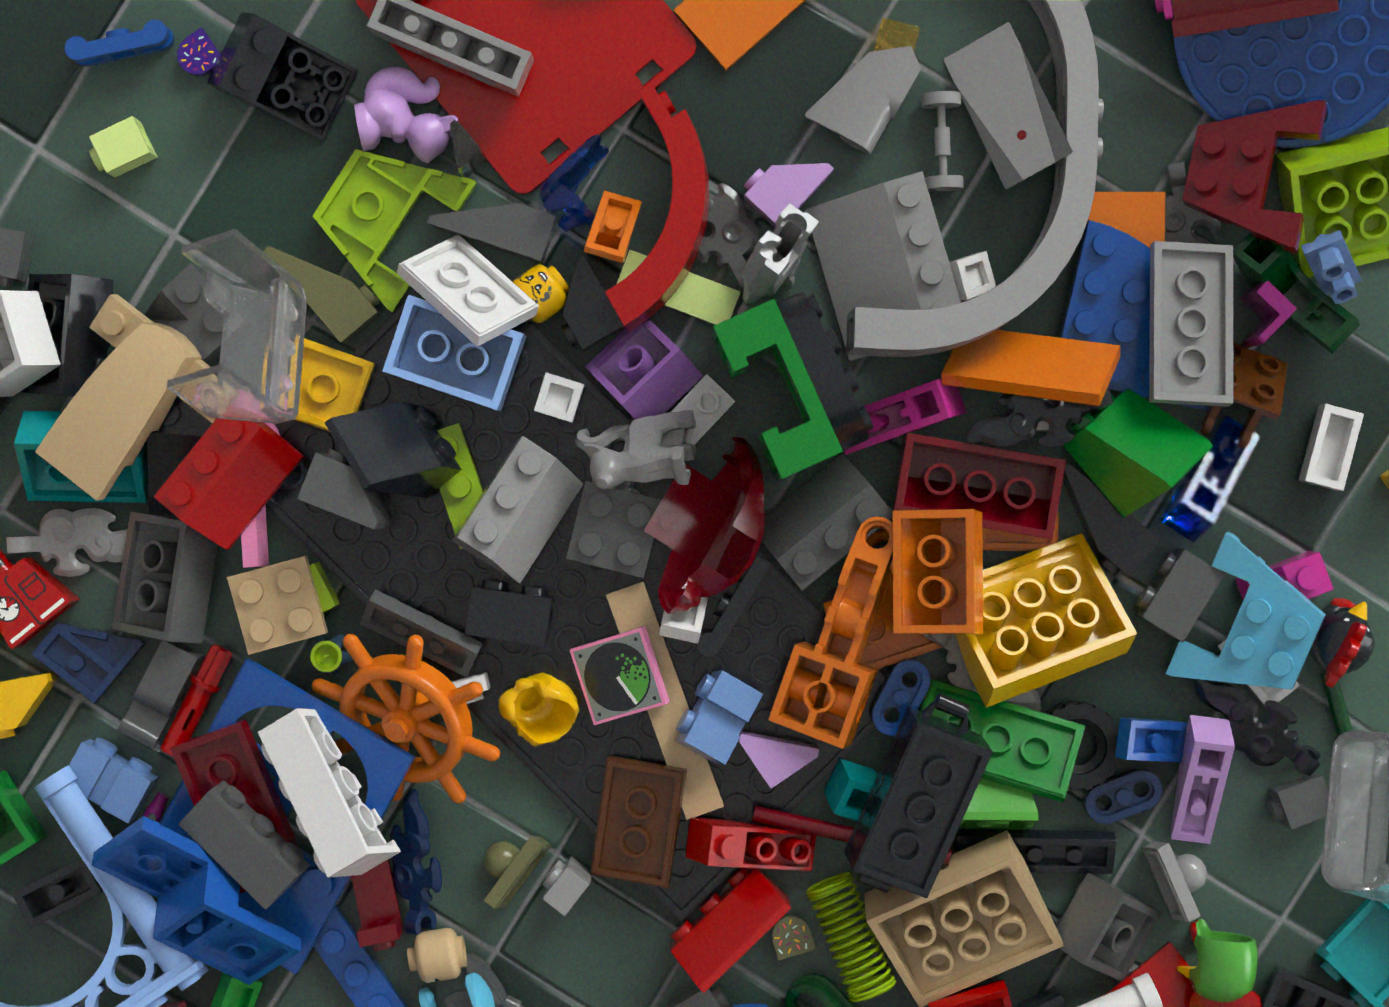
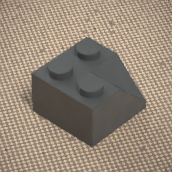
(185, 309)

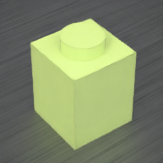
(121, 147)

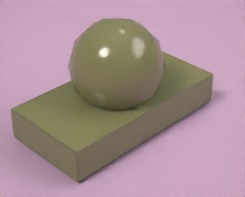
(512, 868)

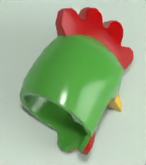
(1224, 968)

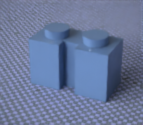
(717, 716)
(112, 780)

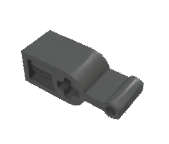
(160, 692)

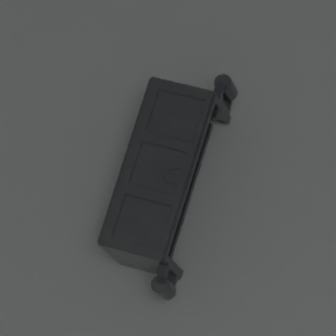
(918, 800)

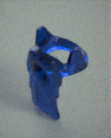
(562, 183)

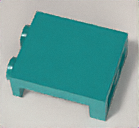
(1361, 954)

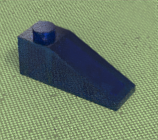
(1209, 482)

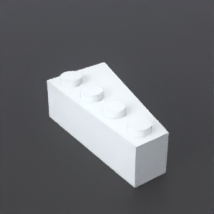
(324, 796)

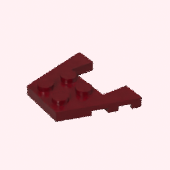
(1234, 167)

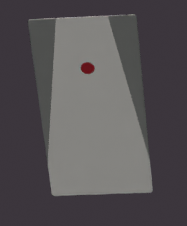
(1007, 105)

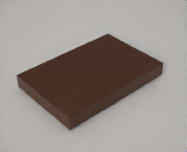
(638, 821)

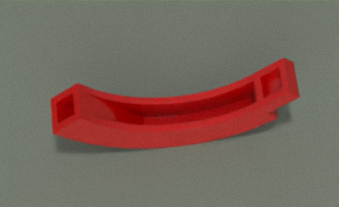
(674, 253)

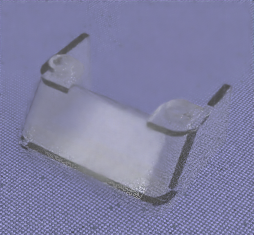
(260, 334)
(1358, 816)

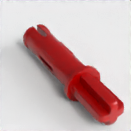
(198, 696)

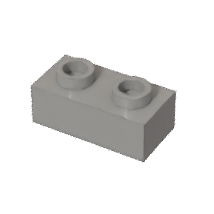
(566, 884)

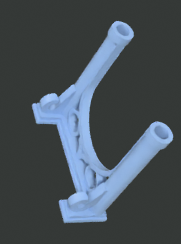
(87, 835)

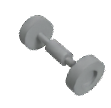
(942, 100)

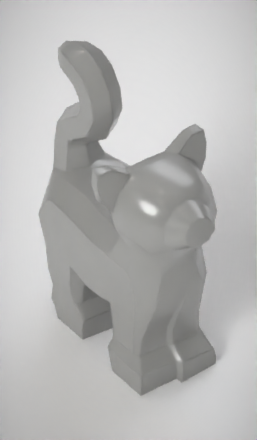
(776, 257)
(652, 450)

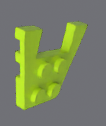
(370, 206)

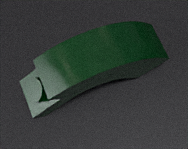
(1315, 312)

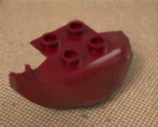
(710, 528)

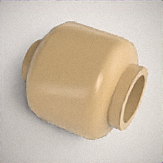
(437, 955)

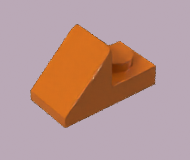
(613, 227)

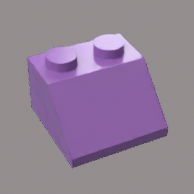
(644, 371)

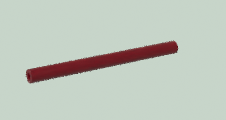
(808, 825)

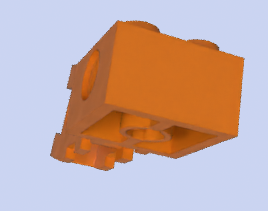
(826, 682)

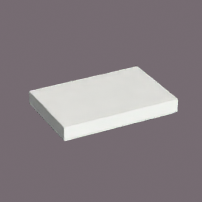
(467, 290)

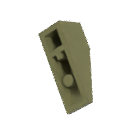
(334, 299)

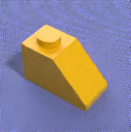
(21, 699)

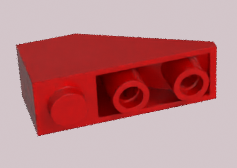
(748, 845)

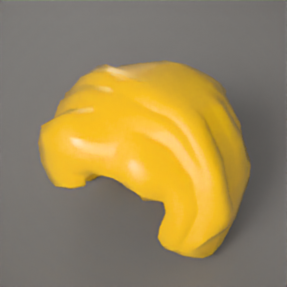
(539, 708)

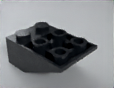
(282, 75)

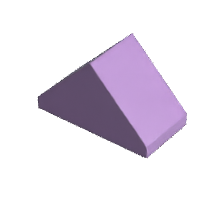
(776, 756)

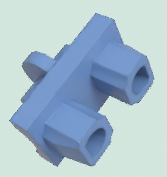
(1333, 266)

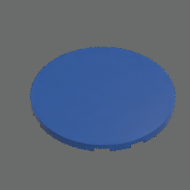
(1292, 63)

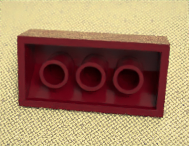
(1009, 487)

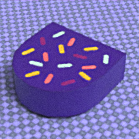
(198, 54)

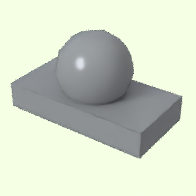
(1176, 879)

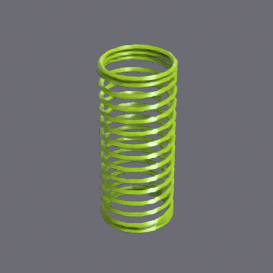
(826, 888)

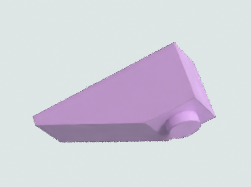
(1201, 778)

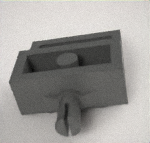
(612, 528)

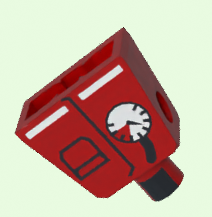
(29, 600)

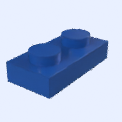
(1150, 740)

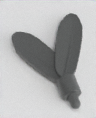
(480, 966)

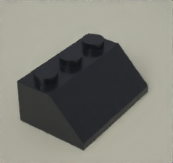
(70, 308)

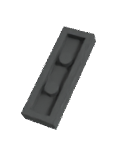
(441, 642)

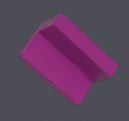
(1270, 307)

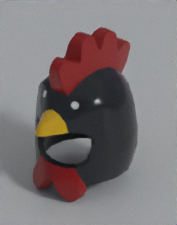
(1343, 640)

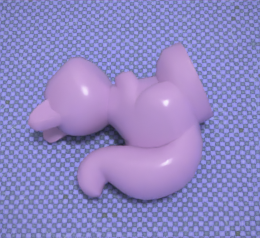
(389, 115)

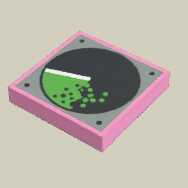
(619, 675)

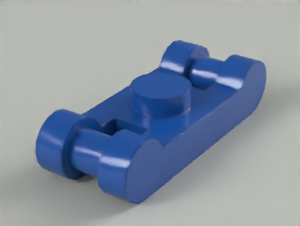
(120, 44)

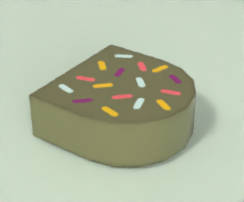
(792, 937)

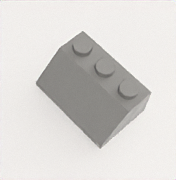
(518, 510)

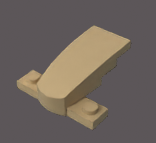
(120, 400)

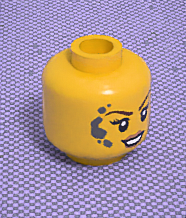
(545, 288)

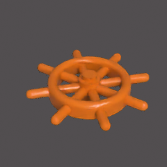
(407, 717)

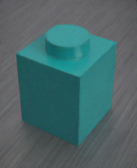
(849, 788)

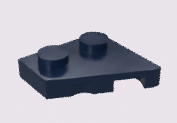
(87, 657)

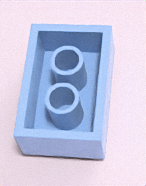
(442, 358)

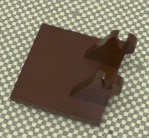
(1257, 385)

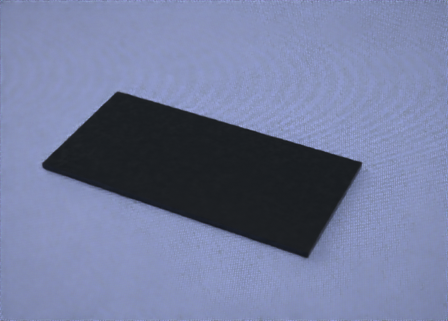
(433, 575)

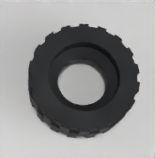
(1105, 733)

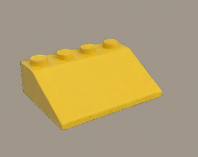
(1044, 621)

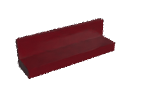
(1214, 15)

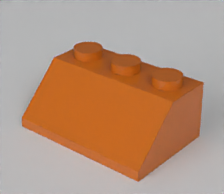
(937, 572)

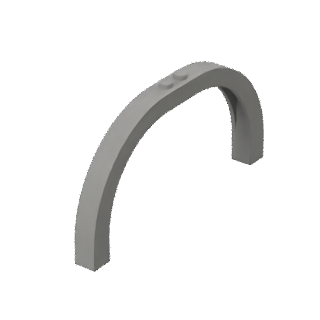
(1078, 111)

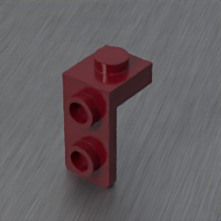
(377, 908)

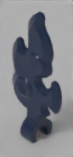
(408, 874)

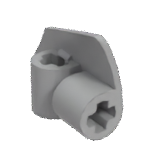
(867, 97)

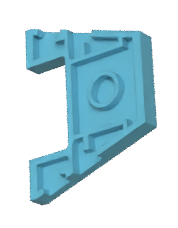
(1268, 634)

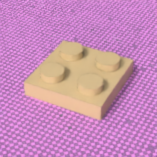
(277, 605)

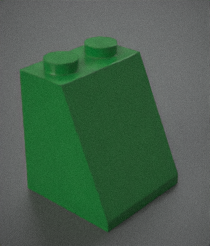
(1134, 450)

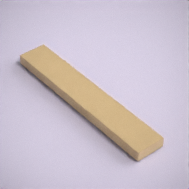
(632, 610)

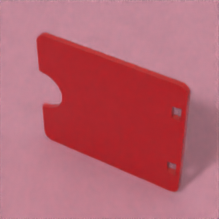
(578, 81)

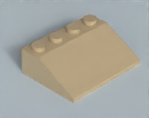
(972, 925)

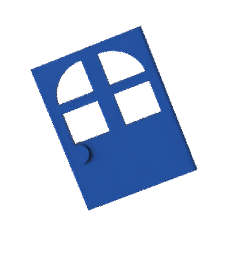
(313, 895)

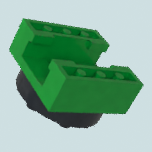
(811, 374)

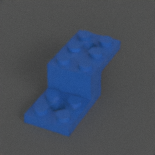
(195, 901)

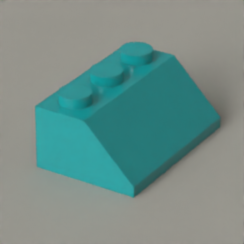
(46, 483)

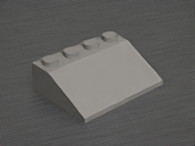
(883, 250)

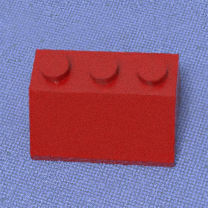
(228, 478)
(728, 926)

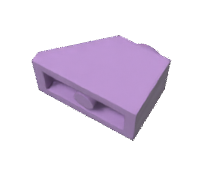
(784, 184)

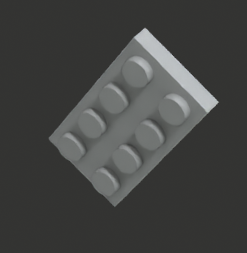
(1191, 324)

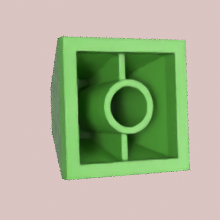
(1000, 808)

